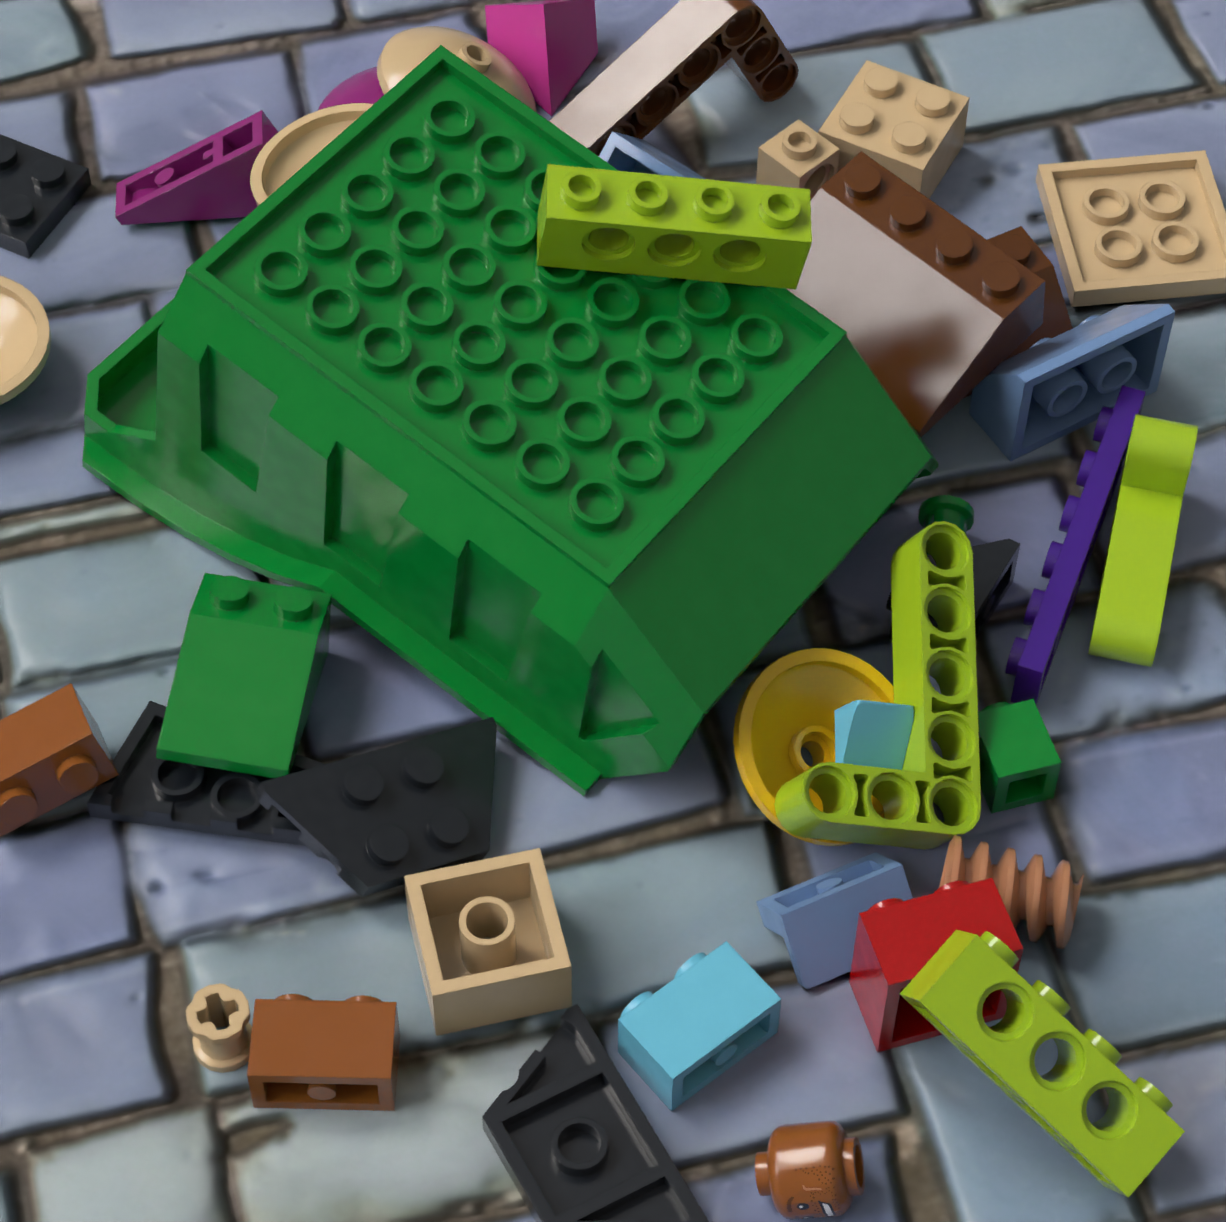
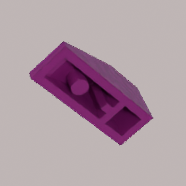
(199, 181)

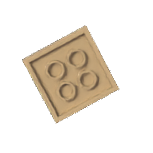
(1136, 227)

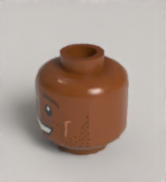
(811, 1170)

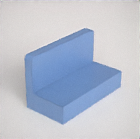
(823, 914)

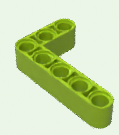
(947, 717)

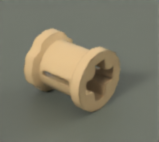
(214, 1008)

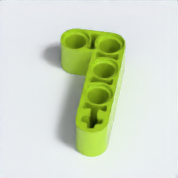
(1142, 540)

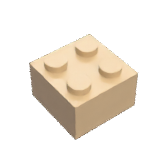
(899, 124)
(488, 941)

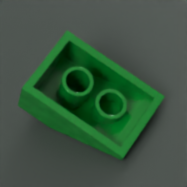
(246, 676)

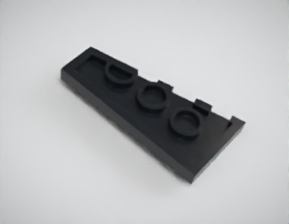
(187, 794)

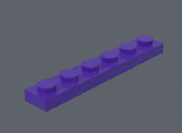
(1068, 561)

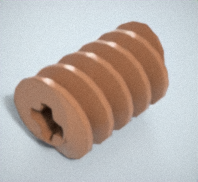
(1025, 893)

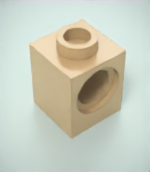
(797, 159)

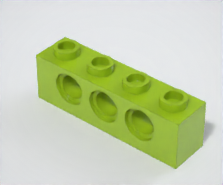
(673, 227)
(951, 996)

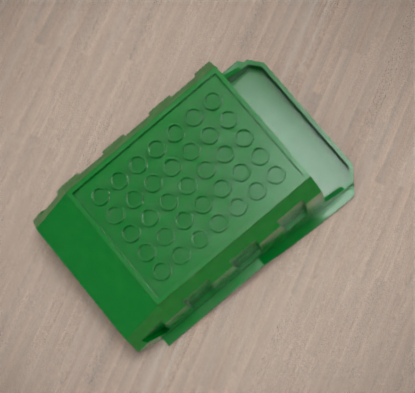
(501, 467)

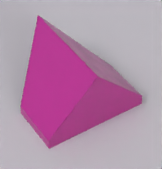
(546, 42)

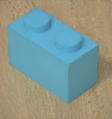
(697, 1024)

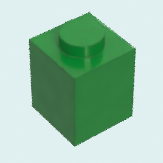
(1015, 756)

